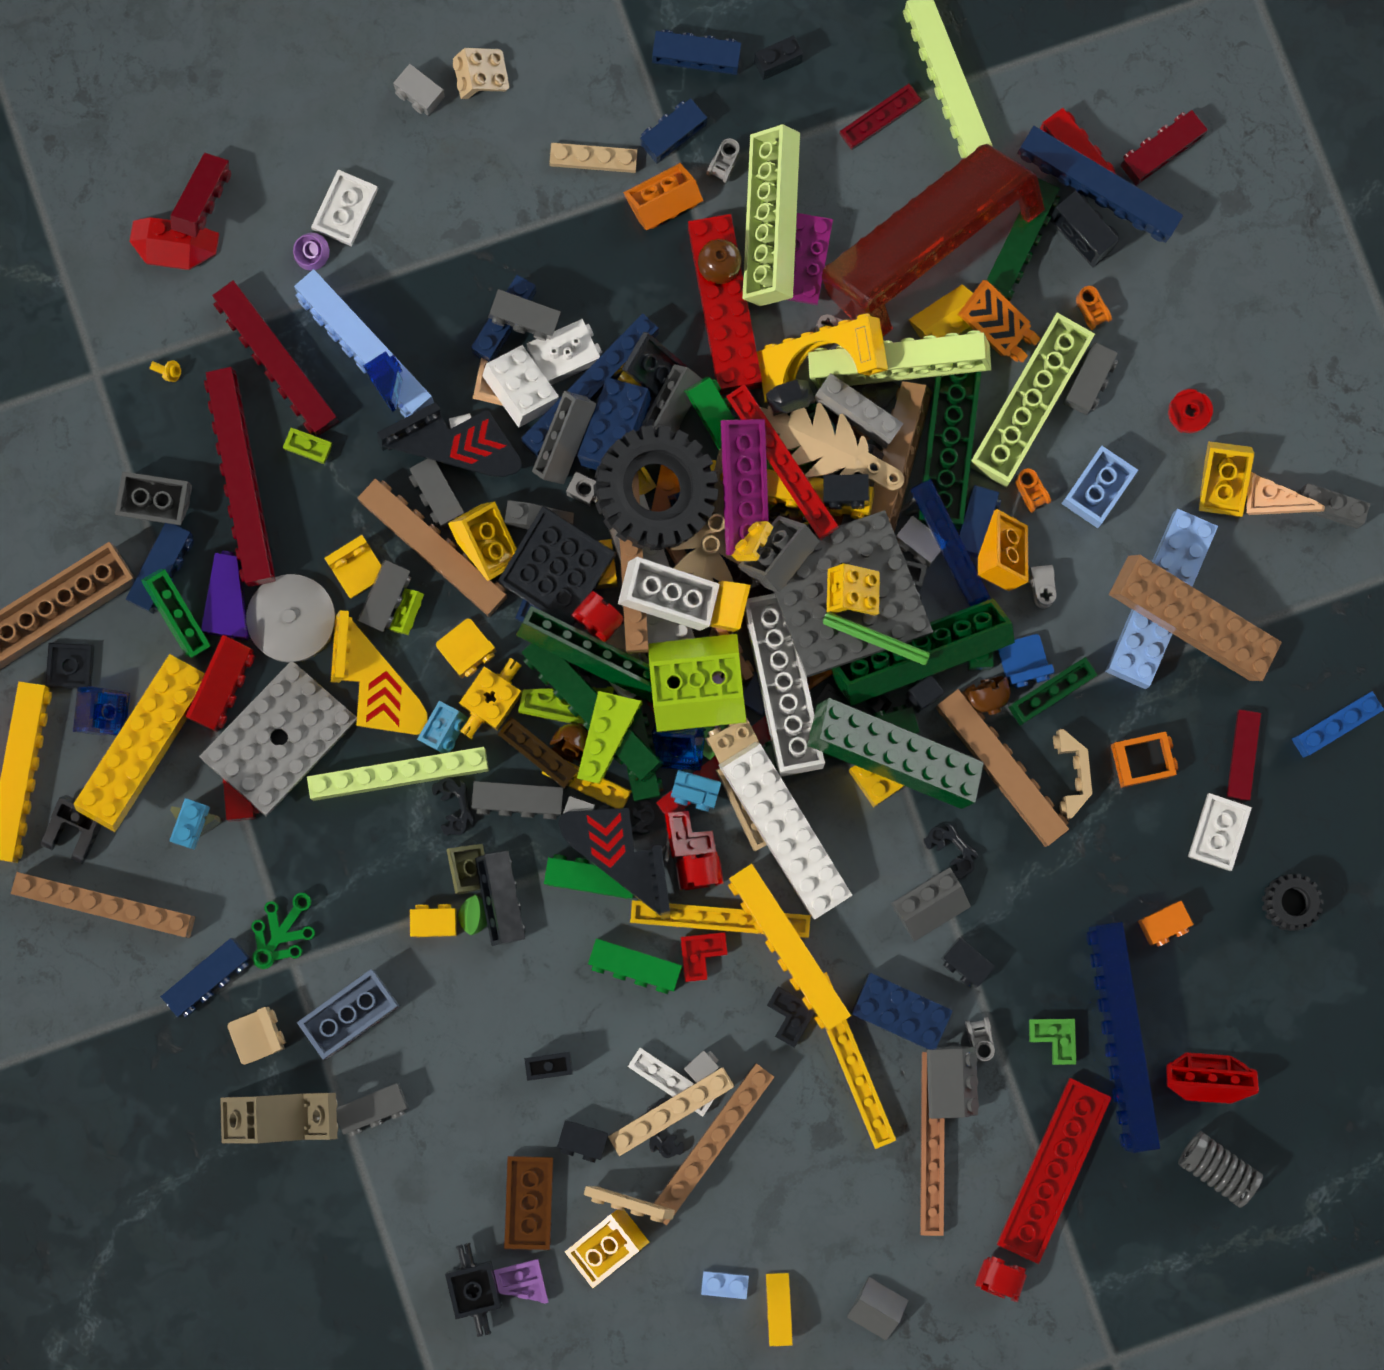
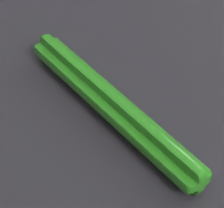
(876, 638)

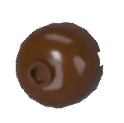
(719, 261)
(989, 695)
(570, 741)

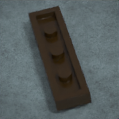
(538, 753)

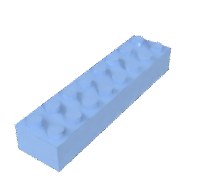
(355, 336)
(1141, 640)

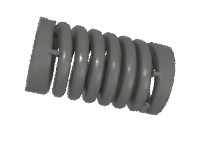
(1218, 1173)

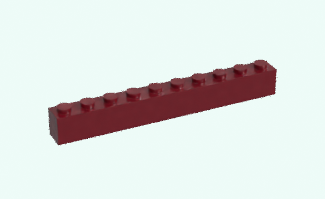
(240, 477)

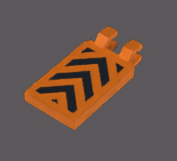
(999, 320)

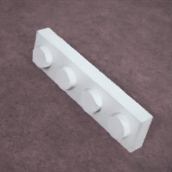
(662, 1076)

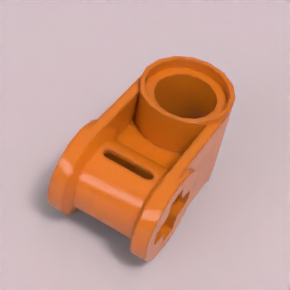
(1093, 309)
(1032, 491)

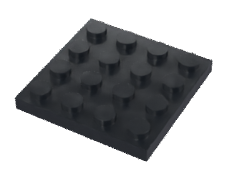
(556, 566)

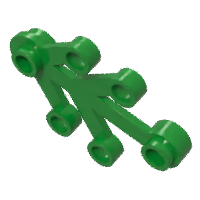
(280, 934)

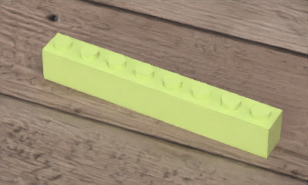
(947, 75)
(397, 773)

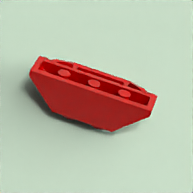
(169, 248)
(1211, 1078)

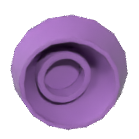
(311, 251)

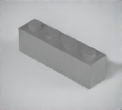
(858, 410)

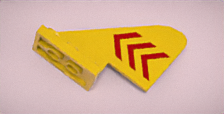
(383, 696)

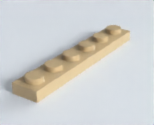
(671, 1111)

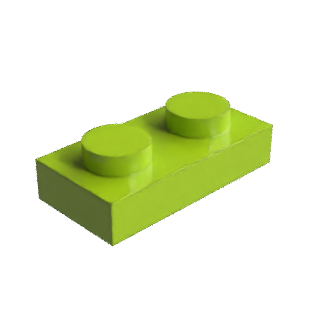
(307, 445)
(406, 612)

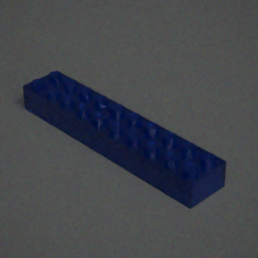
(1123, 1037)

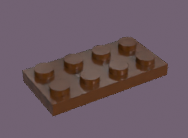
(528, 1202)

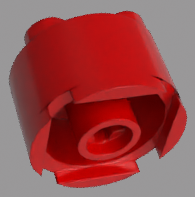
(598, 617)
(699, 872)
(1001, 1279)

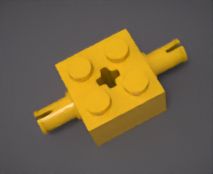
(487, 684)

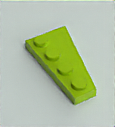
(546, 705)
(607, 728)

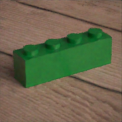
(710, 406)
(175, 613)
(582, 877)
(634, 965)

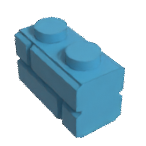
(695, 790)
(189, 824)

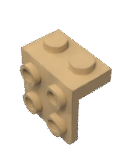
(480, 71)
(730, 740)
(256, 1035)

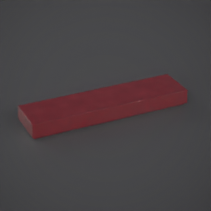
(880, 116)
(1243, 755)

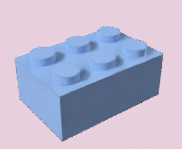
(1099, 486)

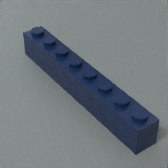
(1099, 184)
(592, 381)

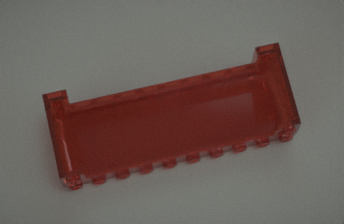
(929, 231)

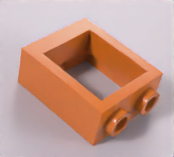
(1122, 765)

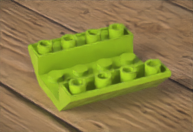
(698, 698)

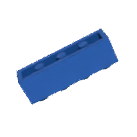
(1337, 724)

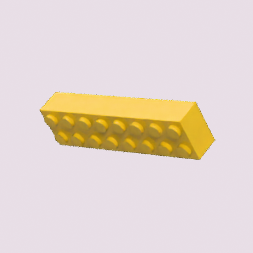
(140, 744)

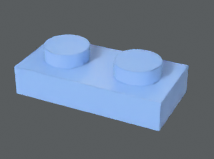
(724, 1285)

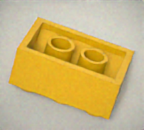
(943, 315)

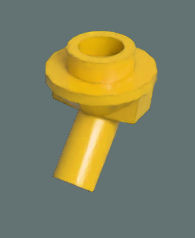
(168, 370)

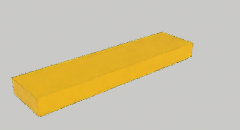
(605, 792)

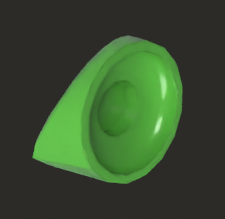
(472, 915)

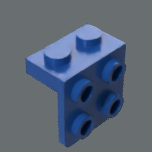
(1025, 661)

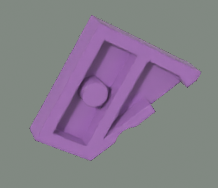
(522, 1281)

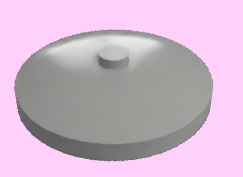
(291, 618)

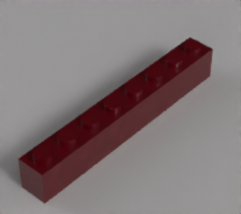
(275, 358)

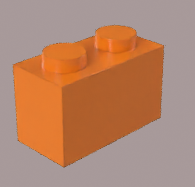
(1166, 923)

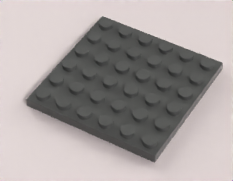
(803, 600)

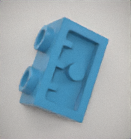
(443, 728)

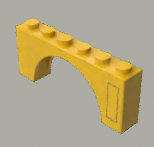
(859, 337)

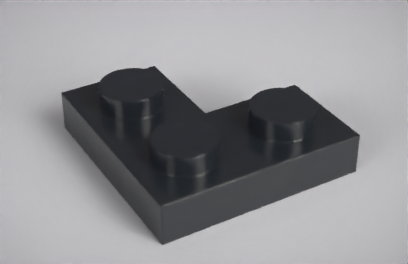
(796, 1015)

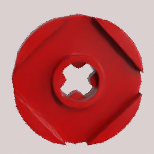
(1185, 423)

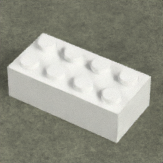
(668, 593)

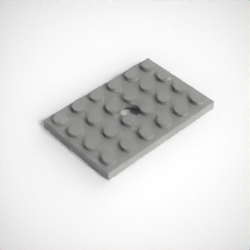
(270, 771)

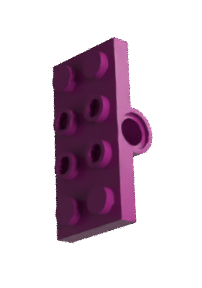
(810, 256)

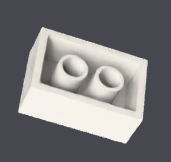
(520, 385)

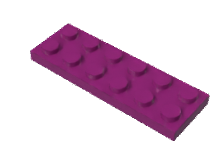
(743, 477)

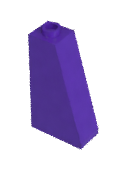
(225, 599)

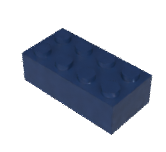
(617, 412)
(901, 1012)

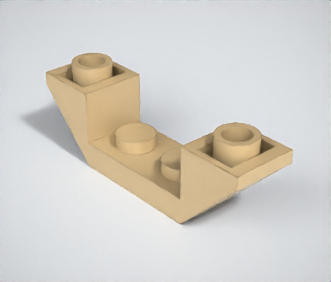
(1067, 744)

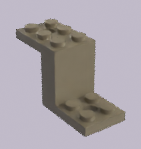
(279, 1118)

